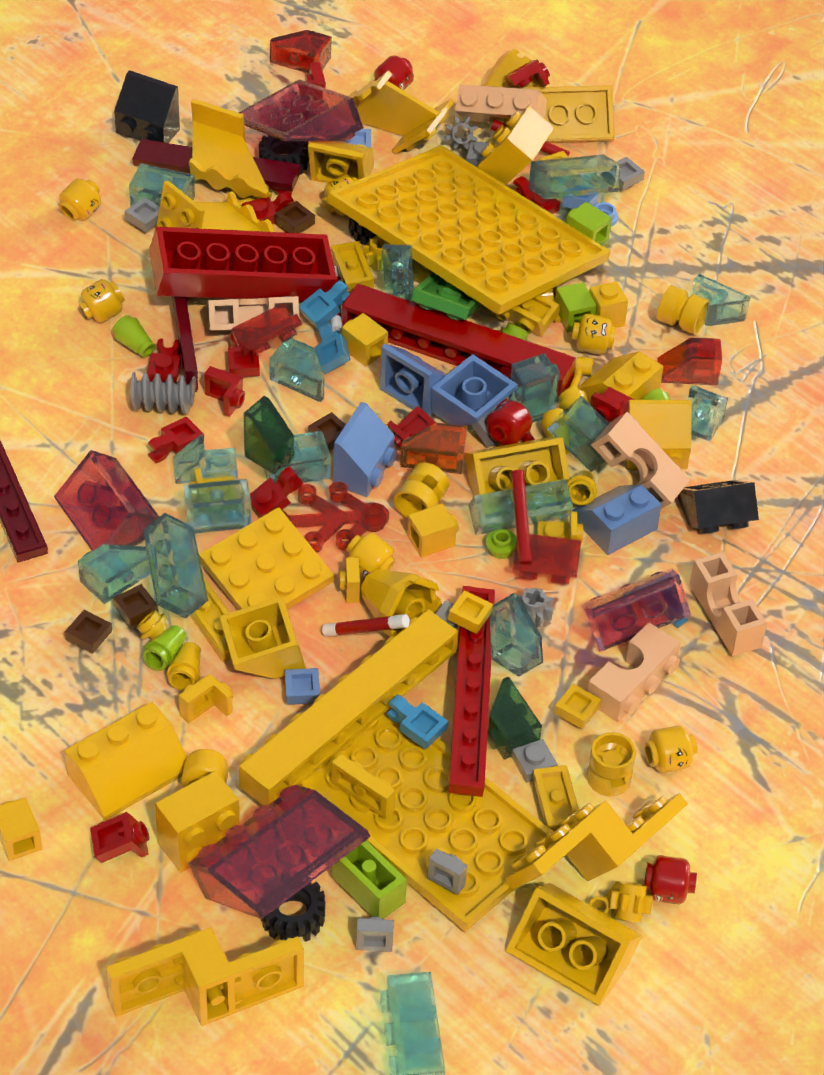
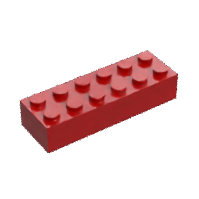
(240, 263)

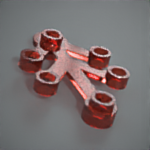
(368, 516)

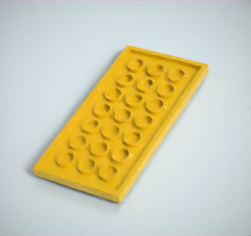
(480, 831)

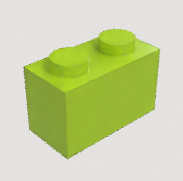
(371, 880)

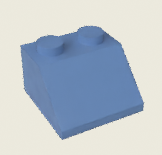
(408, 377)
(470, 392)
(363, 451)
(620, 517)

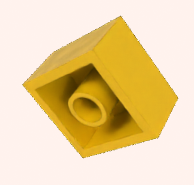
(515, 145)
(195, 818)

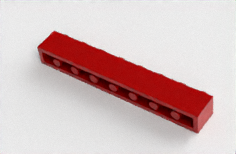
(446, 338)

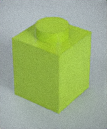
(590, 222)
(574, 303)

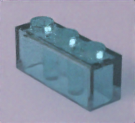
(574, 176)
(544, 503)
(175, 565)
(412, 1025)

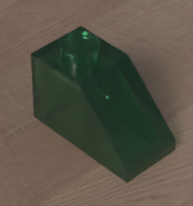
(267, 436)
(511, 721)

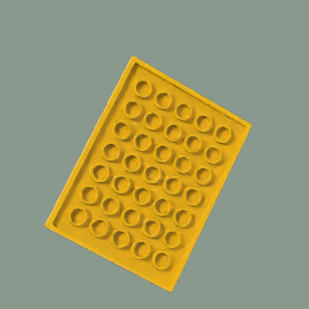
(469, 228)

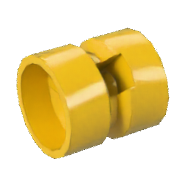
(679, 308)
(422, 489)
(611, 764)

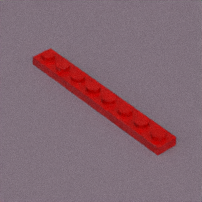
(471, 706)

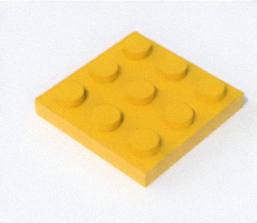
(266, 563)

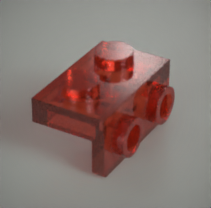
(266, 328)
(551, 558)

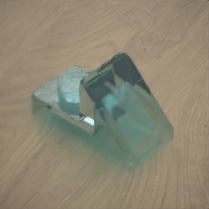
(725, 303)
(213, 462)

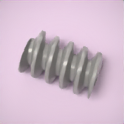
(162, 393)

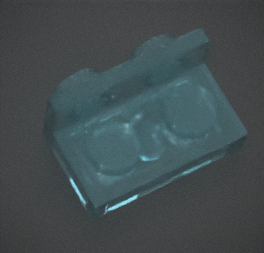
(398, 270)

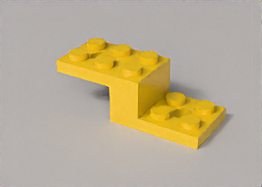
(595, 839)
(206, 976)

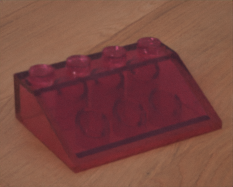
(305, 114)
(276, 852)

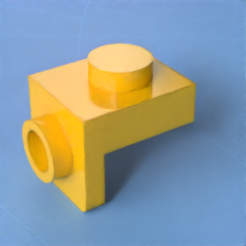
(202, 696)

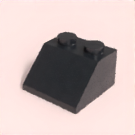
(147, 108)
(719, 504)

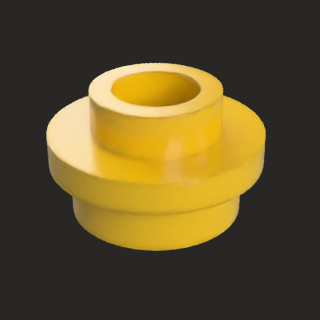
(152, 625)

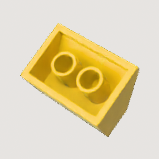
(540, 460)
(126, 760)
(573, 942)

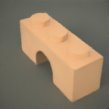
(486, 102)
(232, 312)
(628, 440)
(736, 622)
(621, 690)

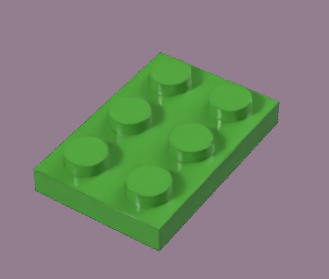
(443, 296)

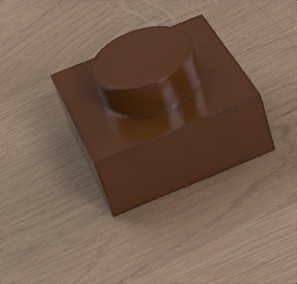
(295, 218)
(330, 426)
(134, 605)
(88, 631)

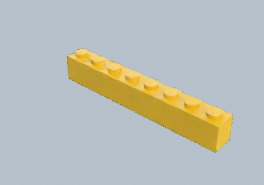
(347, 708)

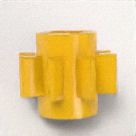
(373, 253)
(631, 901)

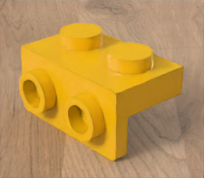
(533, 314)

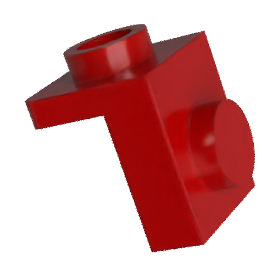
(224, 387)
(410, 425)

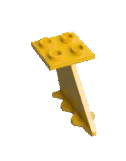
(398, 112)
(222, 151)
(182, 212)

